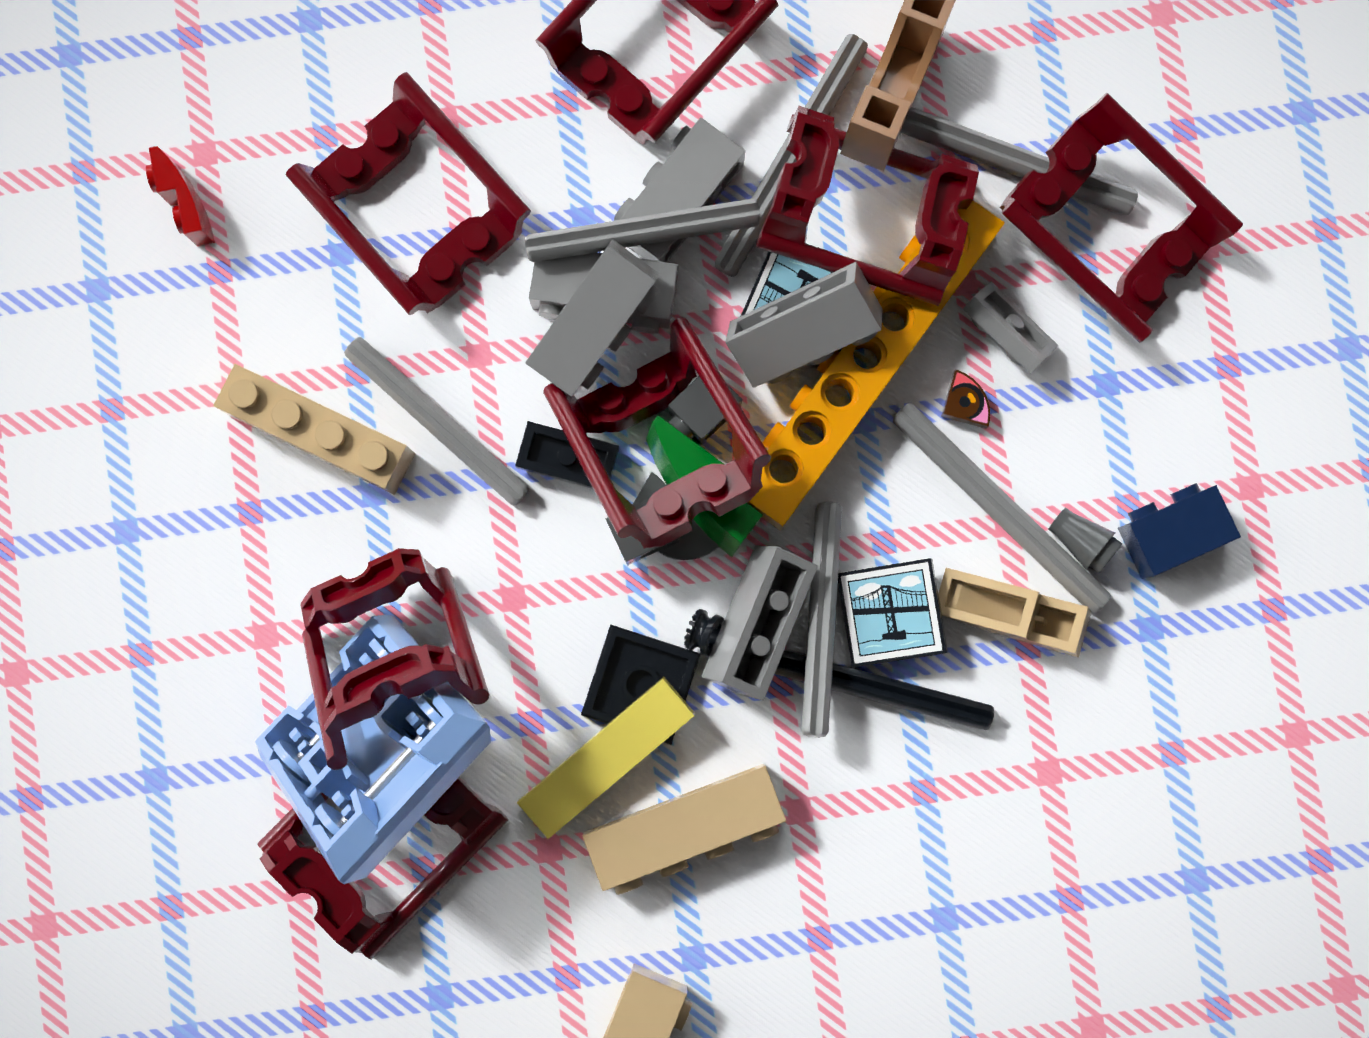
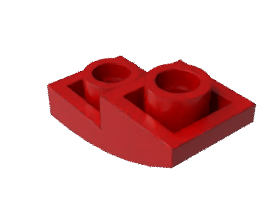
(176, 189)

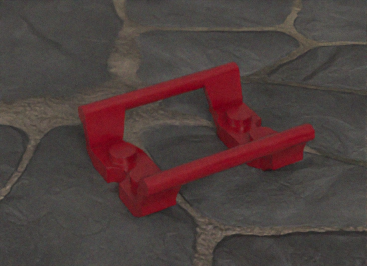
(630, 101)
(386, 146)
(938, 225)
(1171, 253)
(617, 408)
(404, 671)
(343, 906)

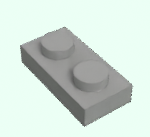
(1008, 325)

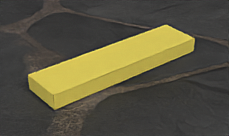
(606, 757)

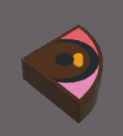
(966, 401)

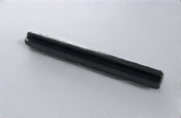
(895, 693)

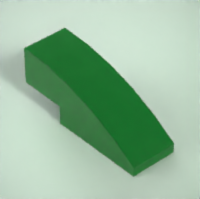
(679, 456)

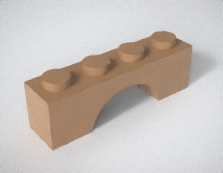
(896, 81)

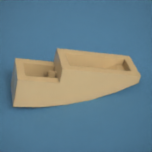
(1014, 612)

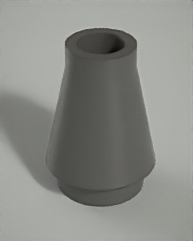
(1086, 540)

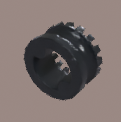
(703, 632)

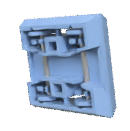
(394, 763)

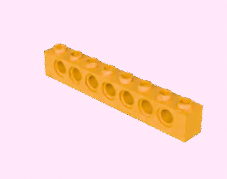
(780, 500)

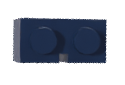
(1179, 531)

